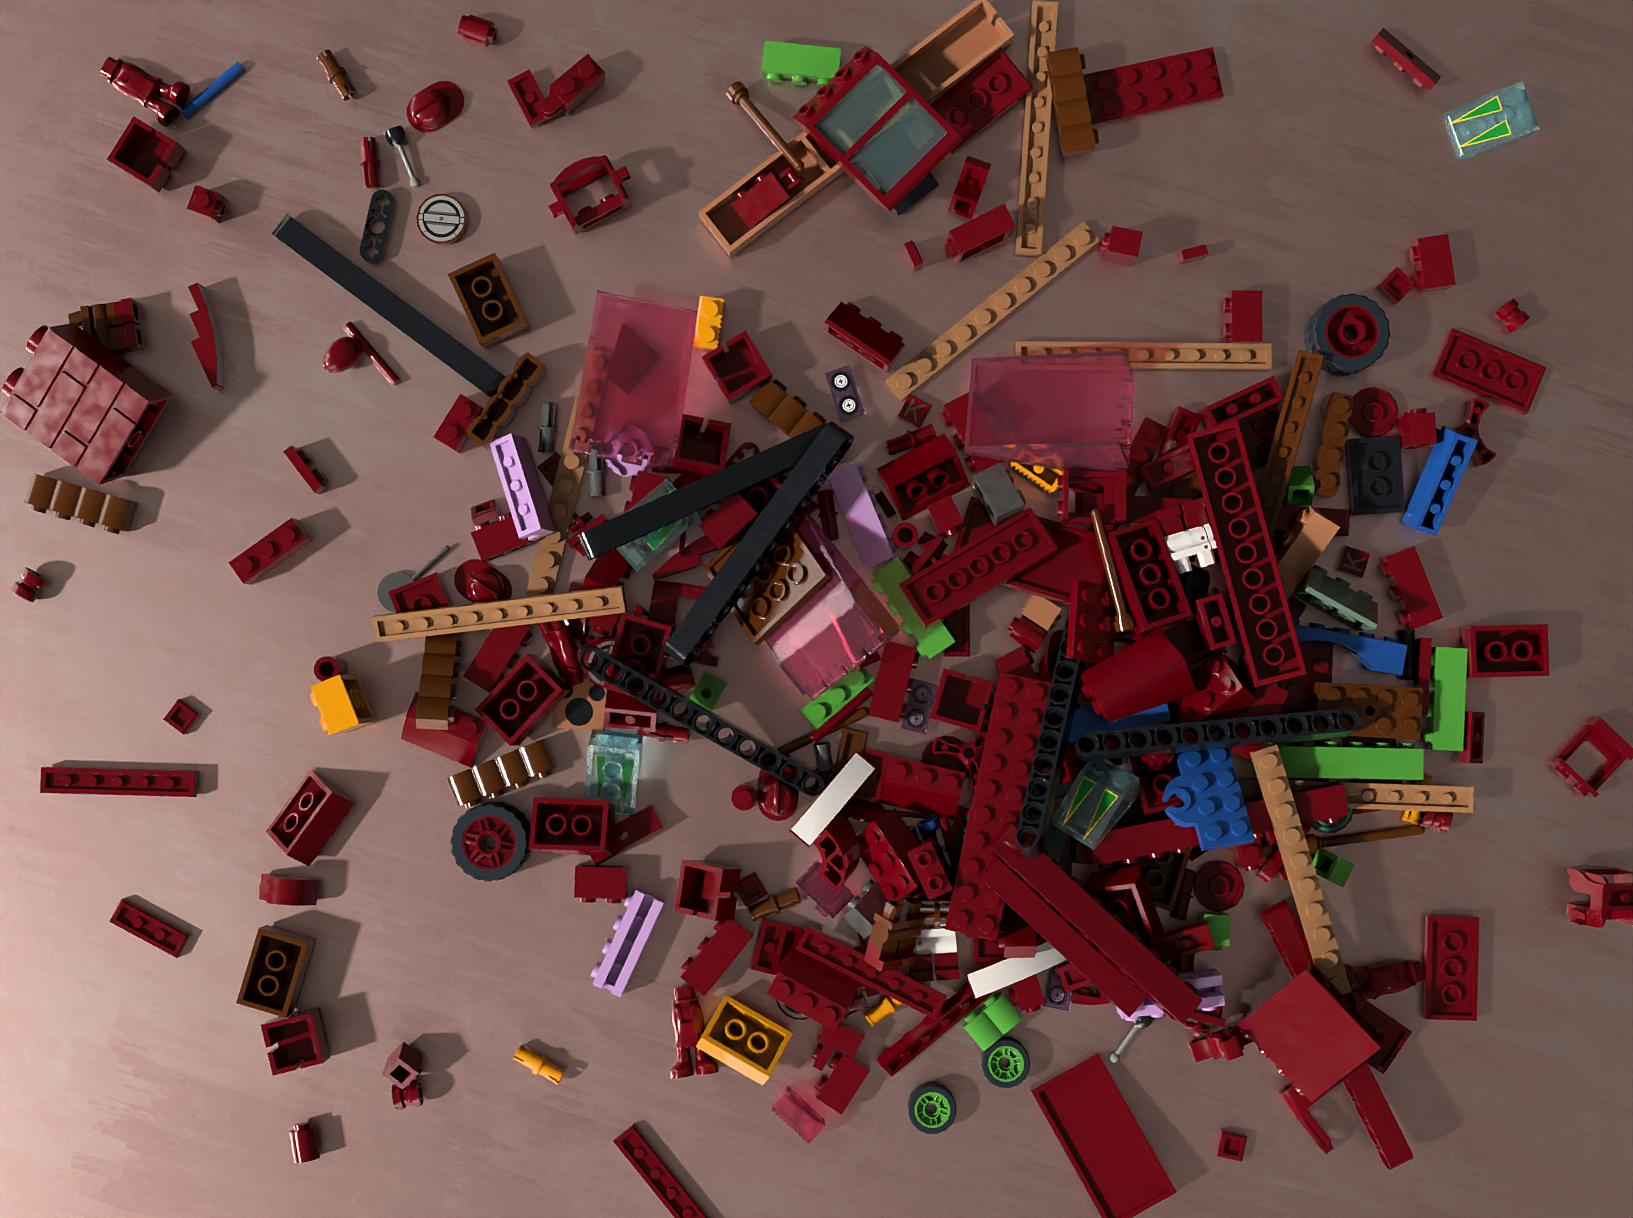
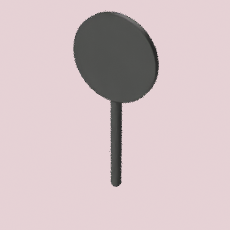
(399, 579)

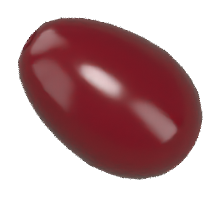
(342, 355)

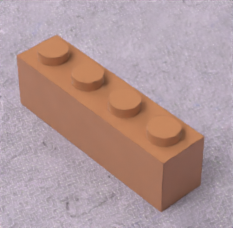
(1303, 546)

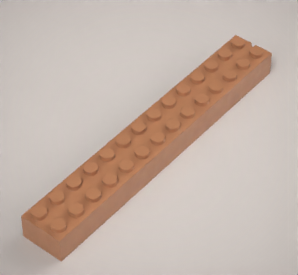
(928, 68)

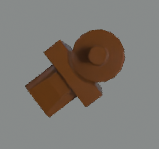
(935, 909)

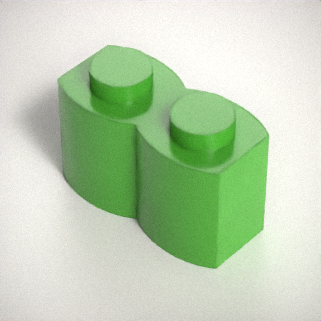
(992, 1020)

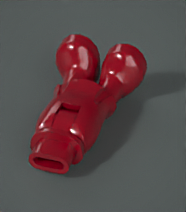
(145, 88)
(562, 650)
(1382, 980)
(688, 1029)

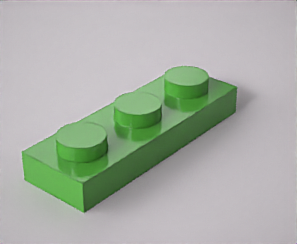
(836, 696)

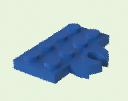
(1209, 799)

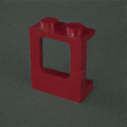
(1114, 495)
(1606, 742)

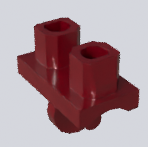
(579, 522)
(934, 552)
(1211, 1017)

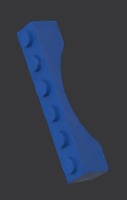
(1377, 655)

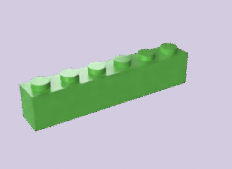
(1352, 761)

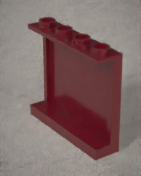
(1311, 1032)

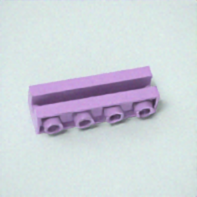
(522, 487)
(860, 516)
(628, 941)
(1208, 987)

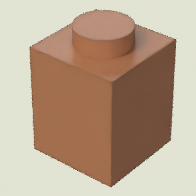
(1041, 612)

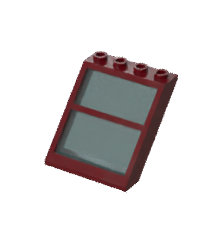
(877, 128)

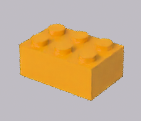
(341, 704)
(744, 1040)

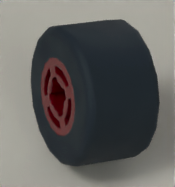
(1195, 584)

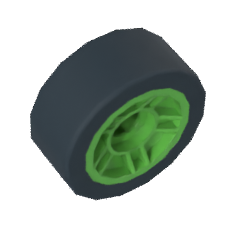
(1005, 1075)
(941, 1117)

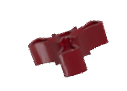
(1470, 425)
(965, 753)
(1220, 1044)

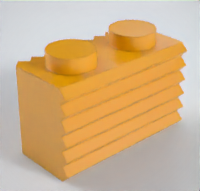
(709, 324)
(1042, 476)

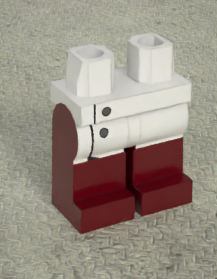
(1187, 534)
(943, 946)

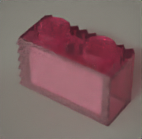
(827, 899)
(798, 1114)

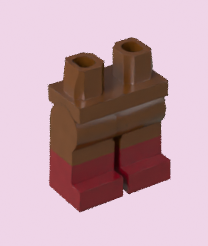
(112, 324)
(895, 935)

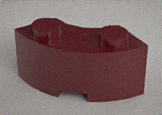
(838, 851)

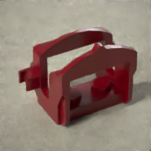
(580, 174)
(1608, 899)

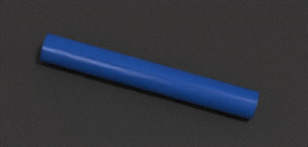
(212, 89)

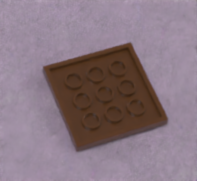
(780, 586)

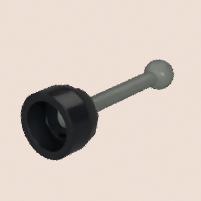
(396, 137)
(1143, 1022)

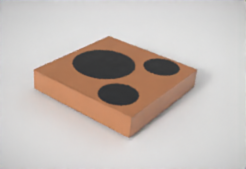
(581, 708)

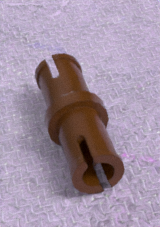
(337, 75)
(774, 904)

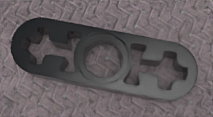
(388, 210)

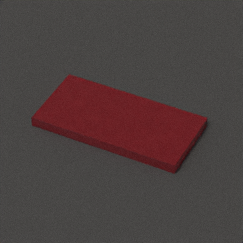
(1076, 556)
(1103, 1140)

